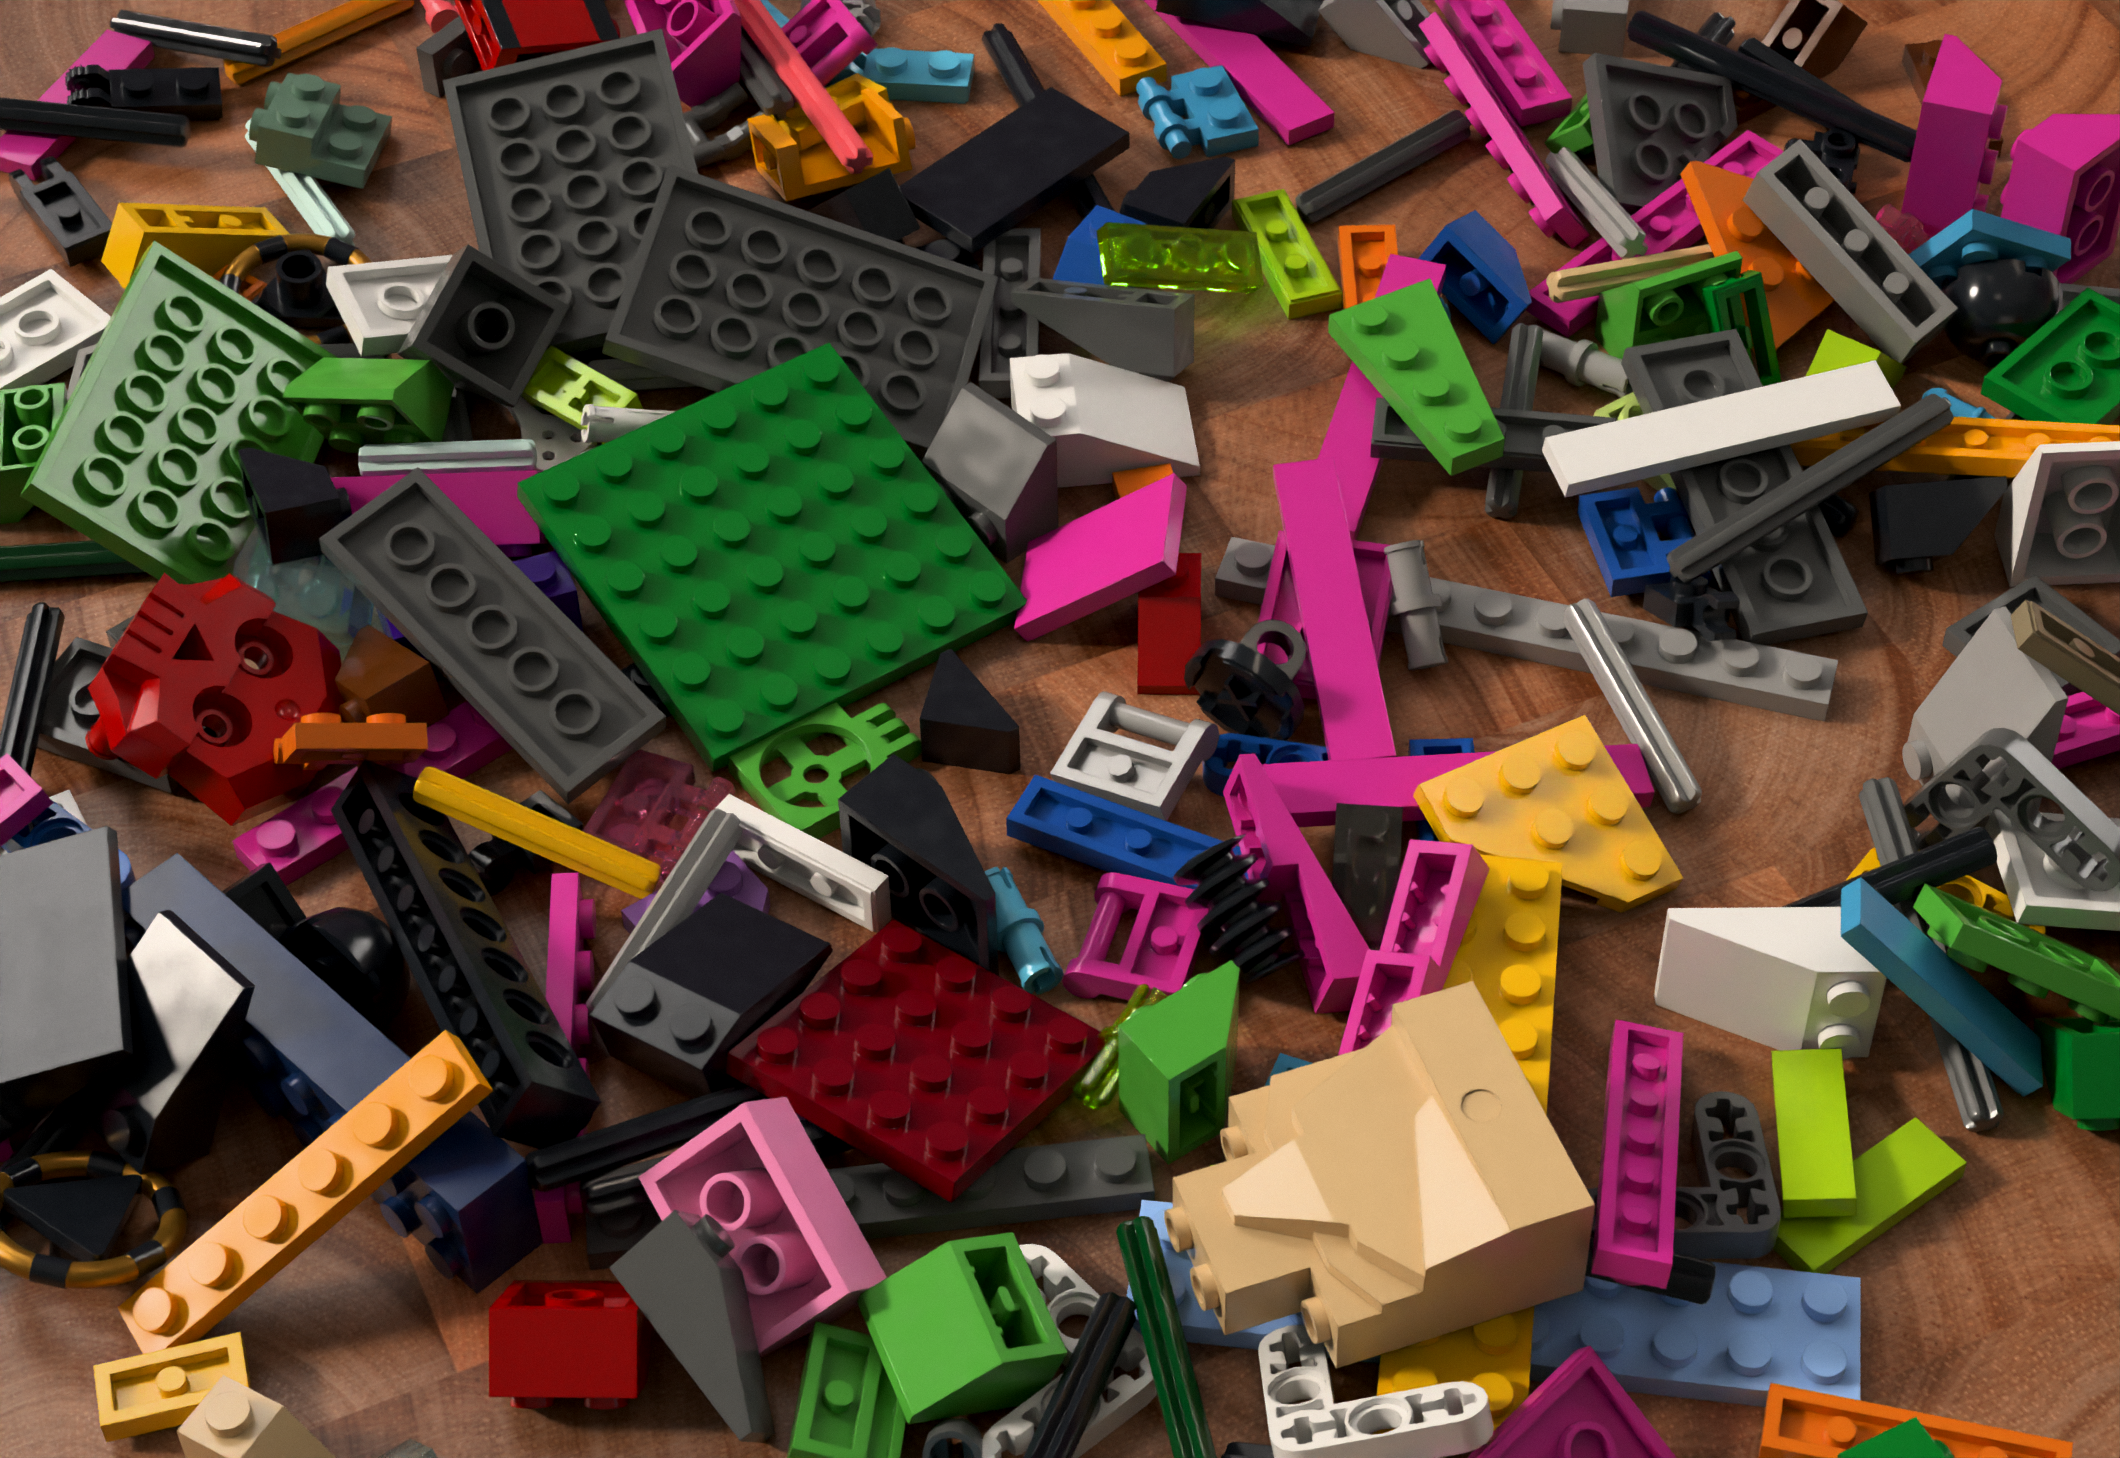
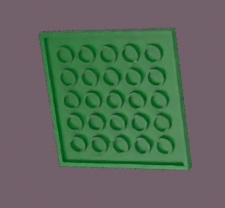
(770, 553)

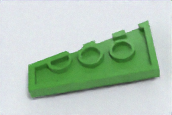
(1422, 372)

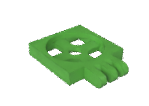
(869, 741)

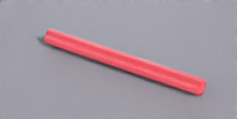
(804, 86)

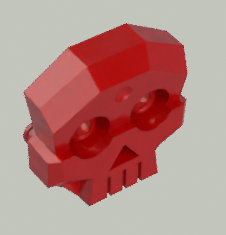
(188, 670)

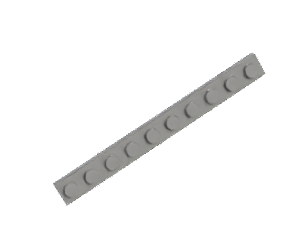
(1536, 632)

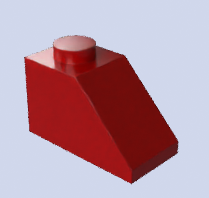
(1169, 629)

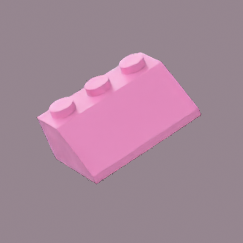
(782, 1211)

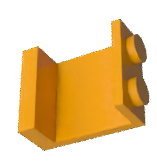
(817, 168)

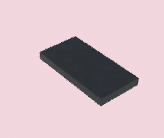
(1013, 169)

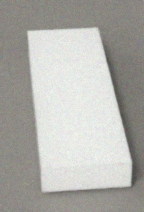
(811, 866)

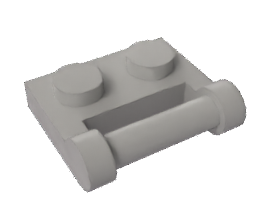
(1128, 769)

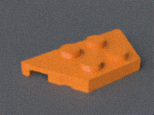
(1732, 226)

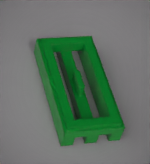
(1725, 313)

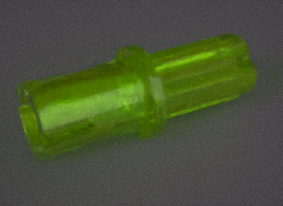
(1101, 1079)

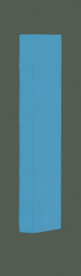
(1941, 987)

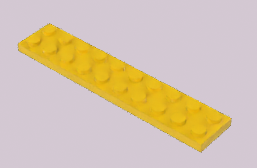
(1513, 962)

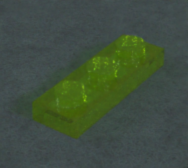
(1180, 258)

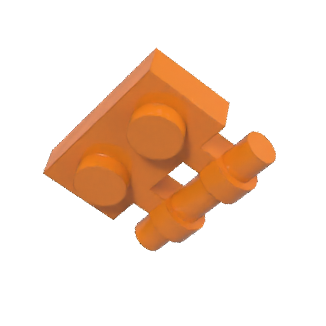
(325, 741)

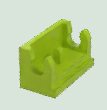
(566, 385)

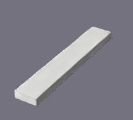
(1720, 428)

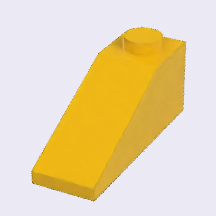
(198, 233)

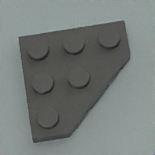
(1652, 123)

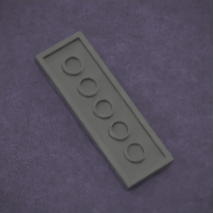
(1794, 577)
(493, 635)

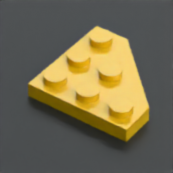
(1558, 803)

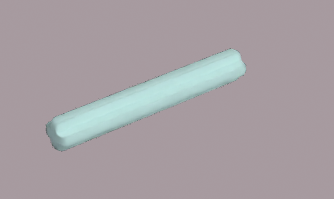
(311, 201)

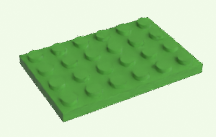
(159, 421)

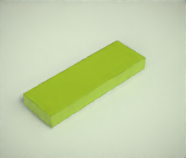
(1288, 254)
(1813, 1133)
(1889, 1186)

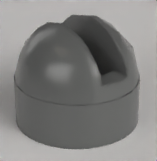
(940, 1443)

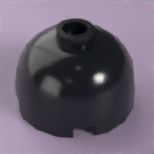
(1998, 307)
(355, 959)

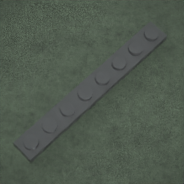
(1018, 1188)

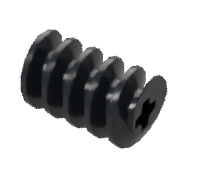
(1236, 911)

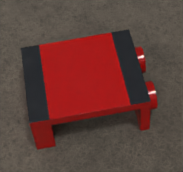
(516, 27)

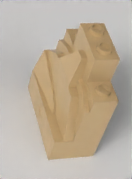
(1388, 1191)

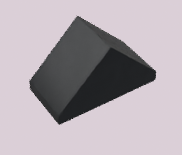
(966, 723)

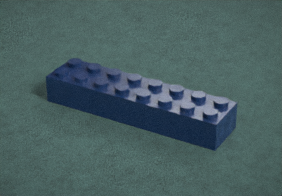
(320, 1058)

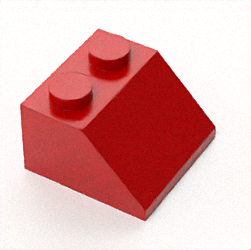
(567, 1344)

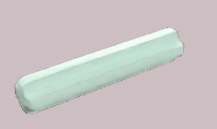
(447, 457)

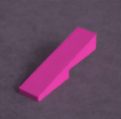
(1296, 878)
(1421, 935)

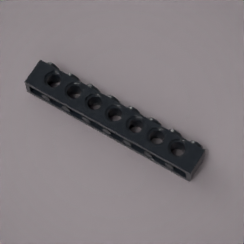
(465, 959)

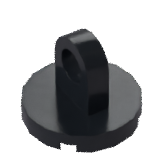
(1245, 688)

